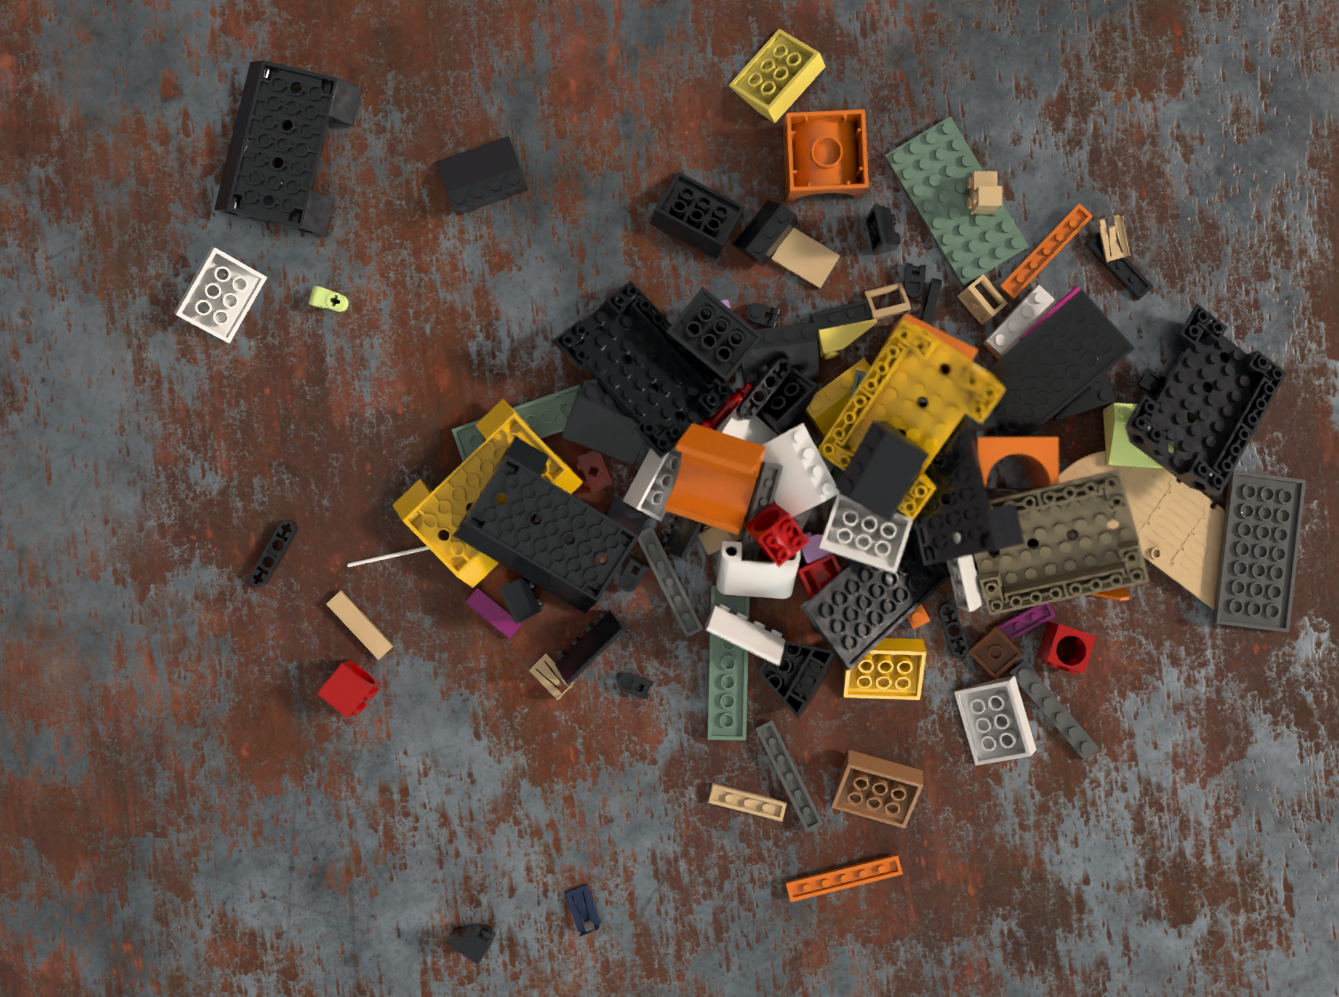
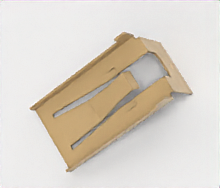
(1112, 242)
(544, 669)

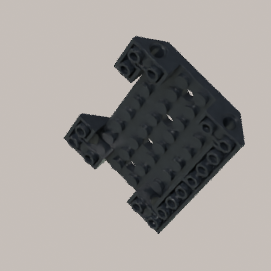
(261, 140)
(636, 332)
(1220, 419)
(969, 511)
(539, 548)

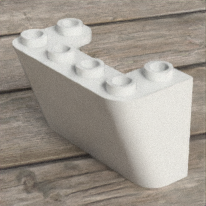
(754, 578)

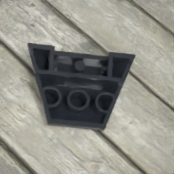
(798, 674)

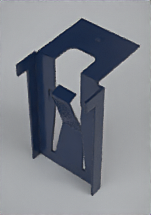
(579, 900)

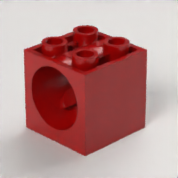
(776, 534)
(817, 573)
(1083, 647)
(349, 689)

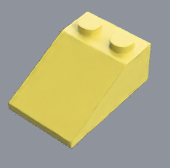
(836, 339)

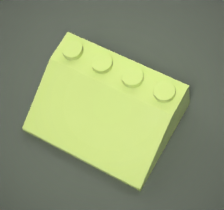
(1118, 448)

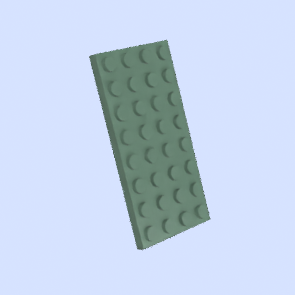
(934, 177)

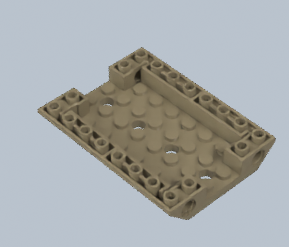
(1063, 565)

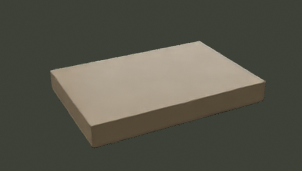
(805, 258)

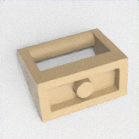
(976, 302)
(892, 310)

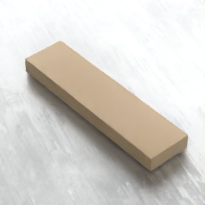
(359, 625)
(747, 802)

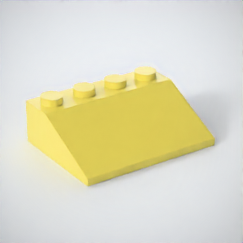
(778, 75)

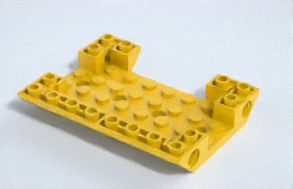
(891, 392)
(444, 508)

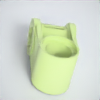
(326, 299)

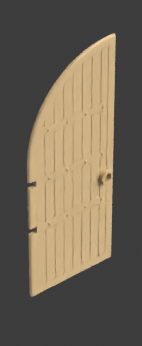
(1171, 520)

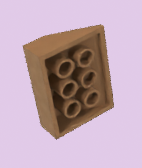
(877, 789)

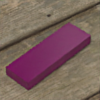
(493, 612)
(1027, 620)

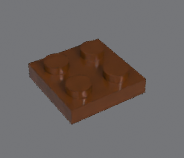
(995, 651)

